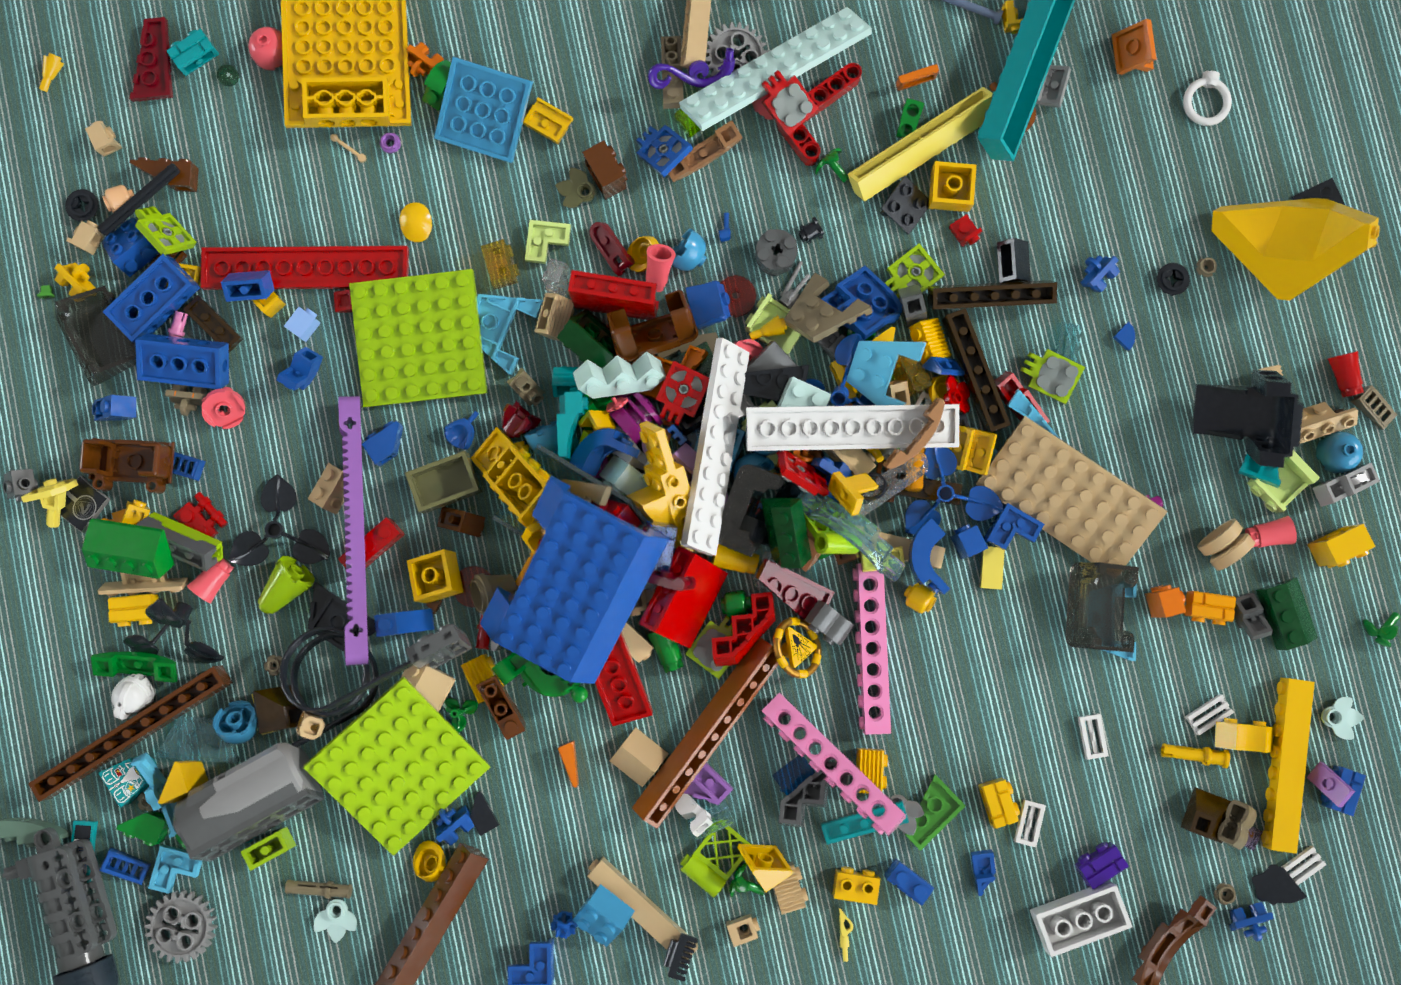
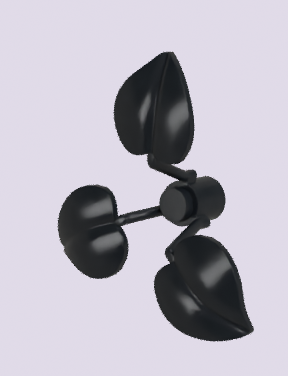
(250, 549)
(179, 616)

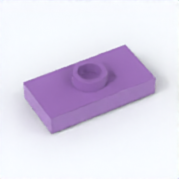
(1330, 784)

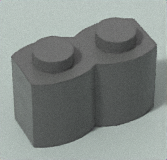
(828, 622)

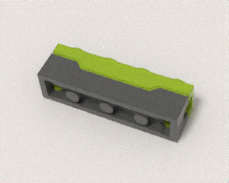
(186, 543)

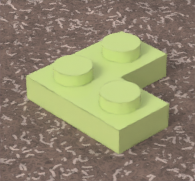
(544, 233)

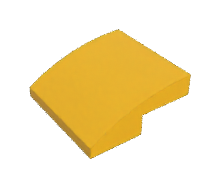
(974, 450)

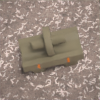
(526, 388)
(186, 400)

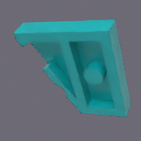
(1265, 474)

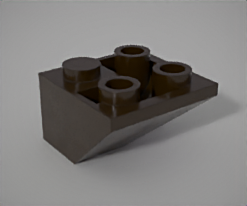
(275, 710)
(1205, 814)

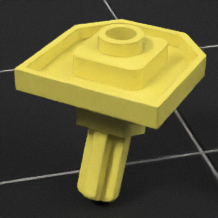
(52, 497)

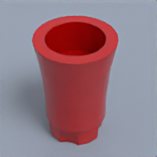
(1347, 373)

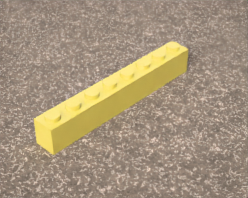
(920, 145)

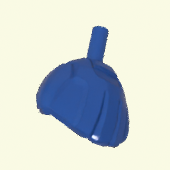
(461, 432)

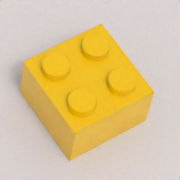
(952, 186)
(1341, 545)
(434, 576)

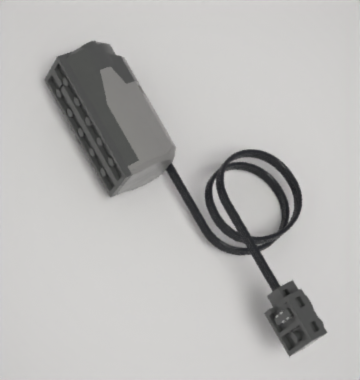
(274, 783)

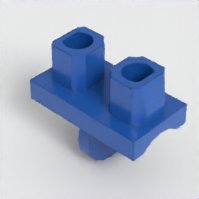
(1097, 269)
(451, 821)
(1259, 916)

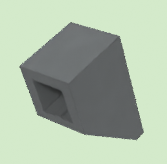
(912, 304)

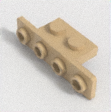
(1322, 421)
(135, 584)

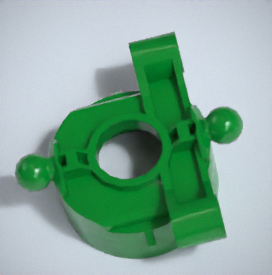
(537, 679)

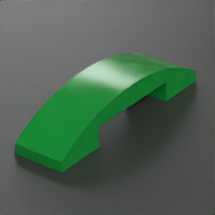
(147, 664)

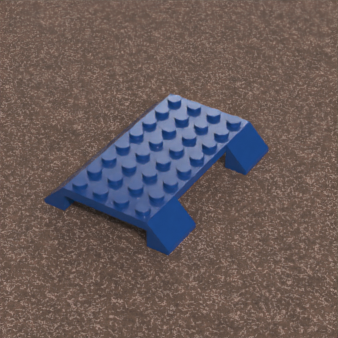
(575, 587)

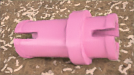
(178, 324)

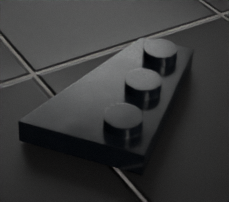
(772, 382)

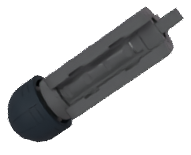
(71, 908)

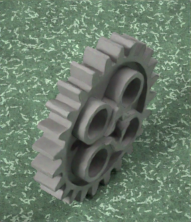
(724, 40)
(176, 945)

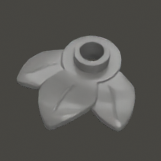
(913, 811)

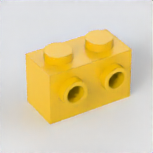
(856, 886)

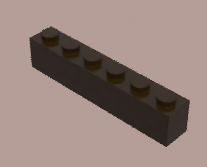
(992, 294)
(977, 373)

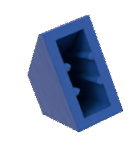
(404, 622)

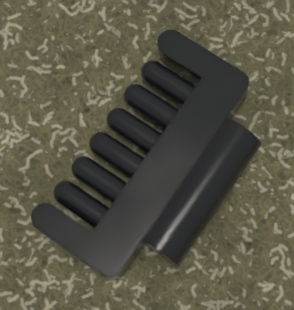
(676, 952)

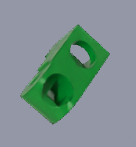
(910, 117)

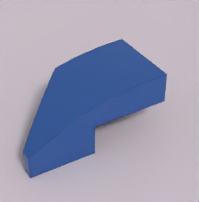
(983, 869)

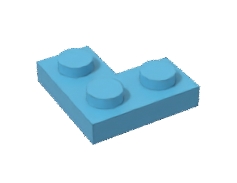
(168, 864)

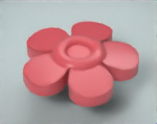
(616, 404)

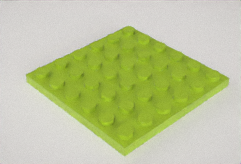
(418, 338)
(397, 766)

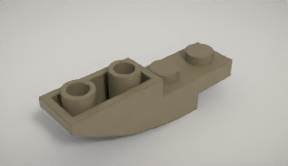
(671, 55)

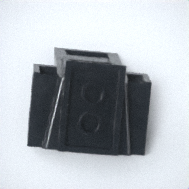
(1262, 412)

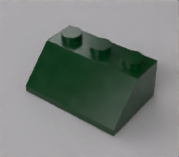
(588, 339)
(786, 531)
(1287, 614)

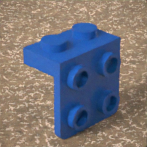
(129, 248)

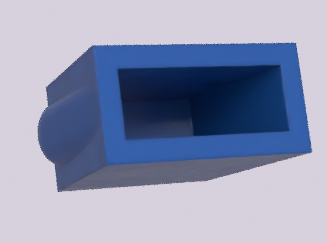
(708, 303)

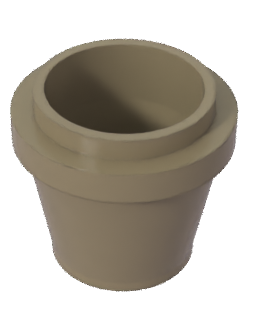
(484, 586)

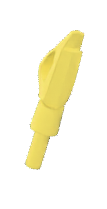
(844, 940)

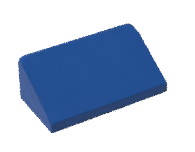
(943, 366)

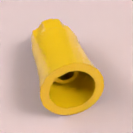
(735, 561)

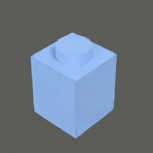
(302, 323)

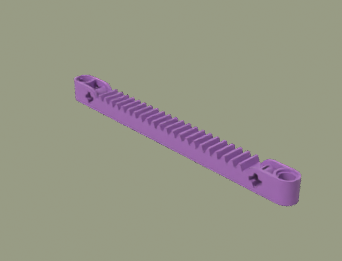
(355, 647)

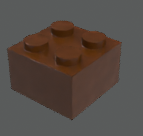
(605, 169)

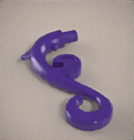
(691, 78)

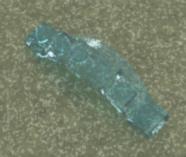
(856, 530)

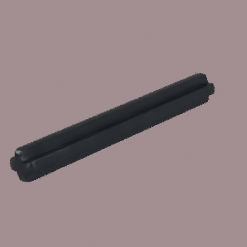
(139, 199)

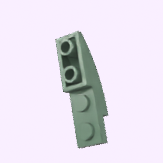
(25, 828)

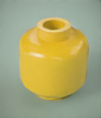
(919, 598)

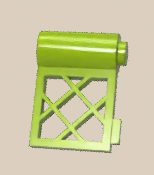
(828, 540)
(703, 871)

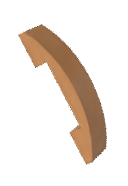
(707, 151)
(933, 414)

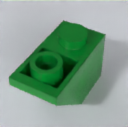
(148, 827)

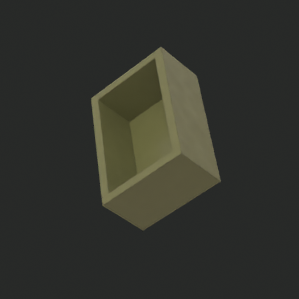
(443, 482)

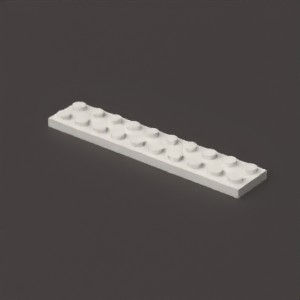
(846, 427)
(715, 448)

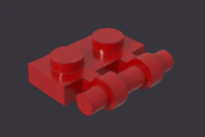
(192, 516)

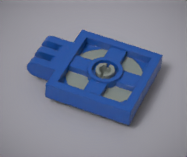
(663, 149)

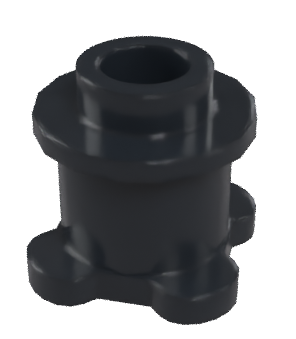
(810, 231)

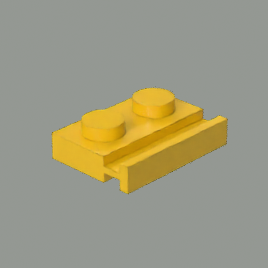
(548, 120)

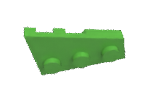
(939, 808)

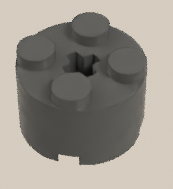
(776, 240)

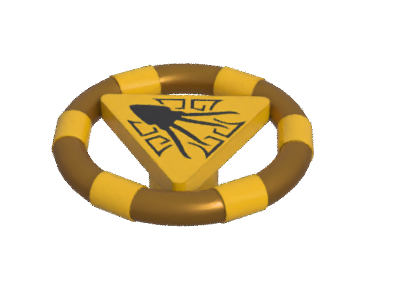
(796, 647)

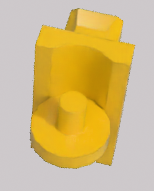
(75, 275)

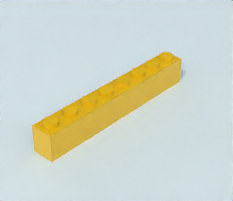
(1288, 765)

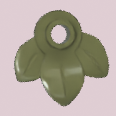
(573, 189)

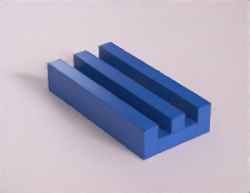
(678, 435)

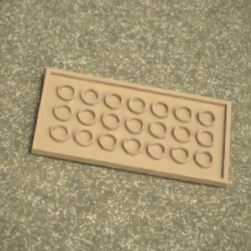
(1071, 495)

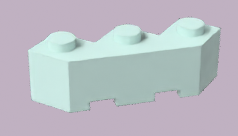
(619, 376)

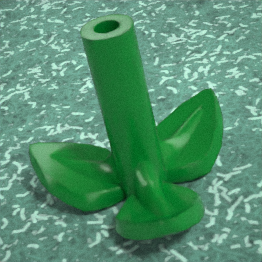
(831, 159)
(1385, 632)
(452, 706)
(741, 885)

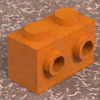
(1165, 601)

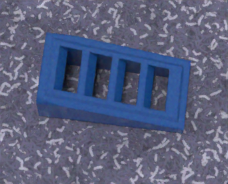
(196, 470)
(107, 868)

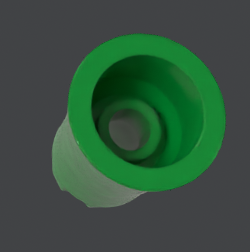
(667, 652)

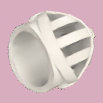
(132, 696)

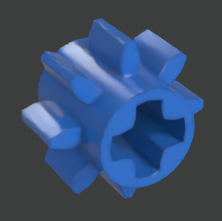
(563, 924)

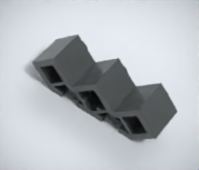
(811, 793)

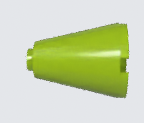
(284, 585)

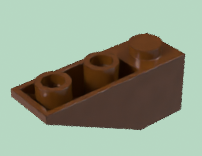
(184, 182)
(502, 707)

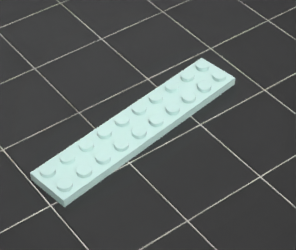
(790, 58)

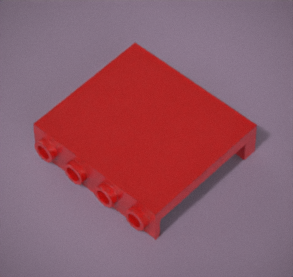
(611, 293)
(682, 613)

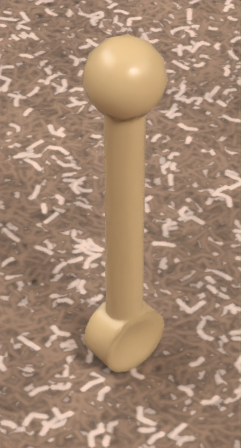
(361, 157)

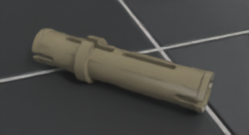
(319, 889)

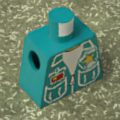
(124, 782)

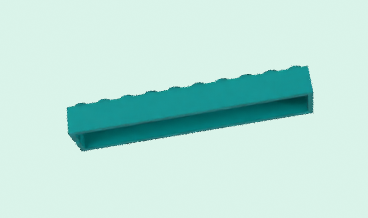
(1023, 77)

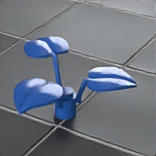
(844, 356)
(942, 462)

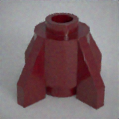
(518, 420)

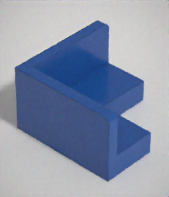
(1010, 522)
(540, 967)

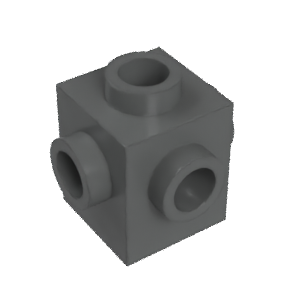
(19, 483)

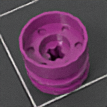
(637, 413)

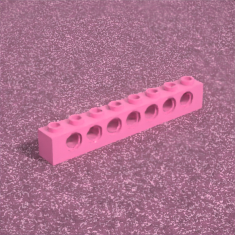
(781, 706)
(880, 724)

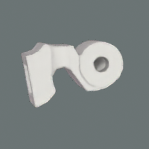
(689, 809)

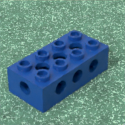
(139, 294)
(182, 361)

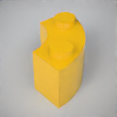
(1244, 737)

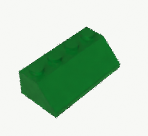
(127, 548)

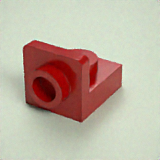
(965, 231)

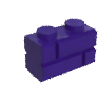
(1101, 864)

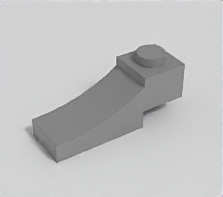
(1346, 484)

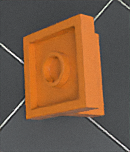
(1134, 48)

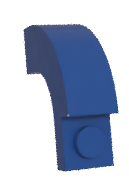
(598, 446)
(919, 556)

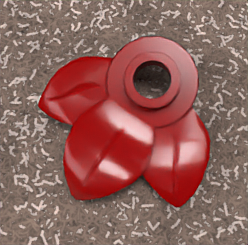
(957, 393)

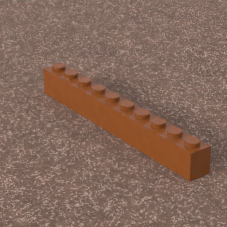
(706, 734)

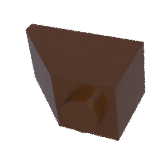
(461, 521)

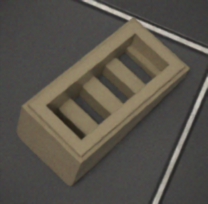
(1375, 396)

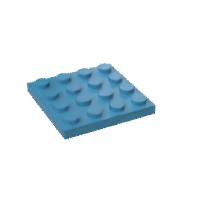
(483, 109)

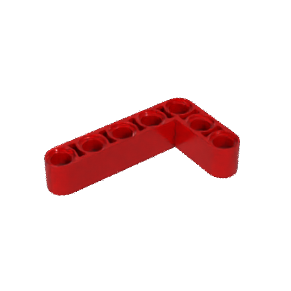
(829, 95)

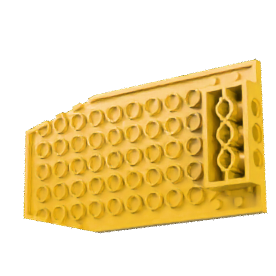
(345, 63)

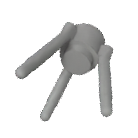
(788, 297)

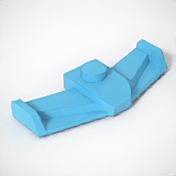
(156, 784)

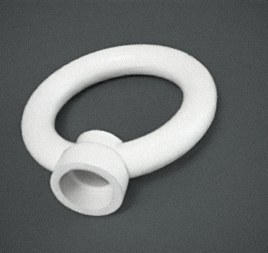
(1209, 79)

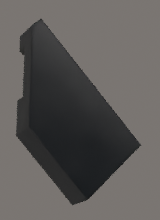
(482, 815)

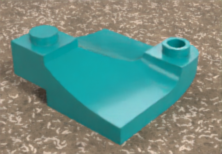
(571, 409)

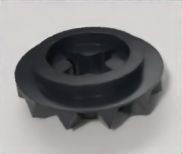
(73, 203)
(1179, 273)

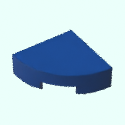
(1126, 336)

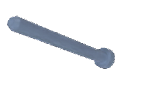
(977, 9)

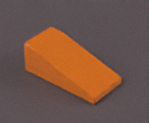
(568, 756)

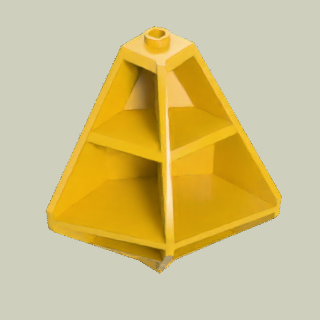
(1294, 241)

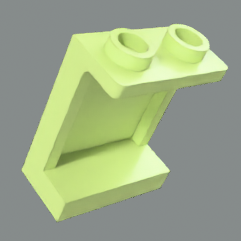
(767, 310)
(1294, 479)

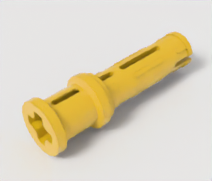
(1205, 756)

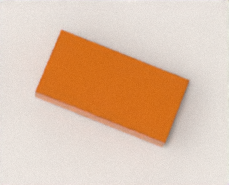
(917, 77)

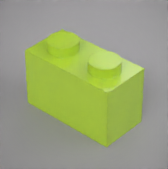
(268, 848)

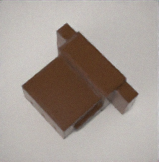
(435, 605)

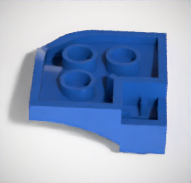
(872, 291)

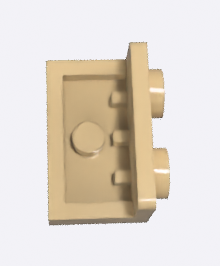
(329, 490)

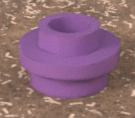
(386, 138)

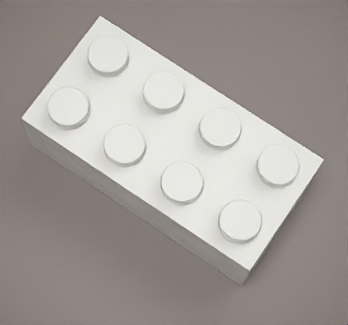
(1080, 918)

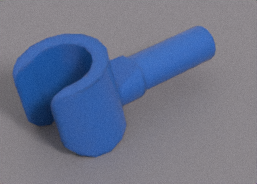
(724, 234)

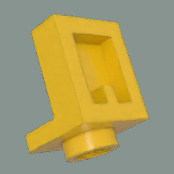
(1010, 18)
(135, 512)

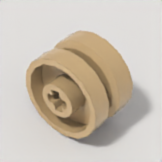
(1226, 544)

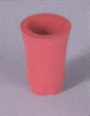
(659, 264)
(1274, 533)
(209, 582)

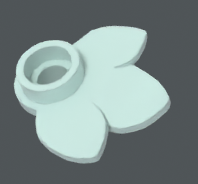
(1343, 719)
(335, 922)

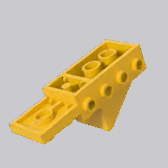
(511, 474)
(667, 488)

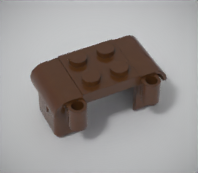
(654, 334)
(127, 462)

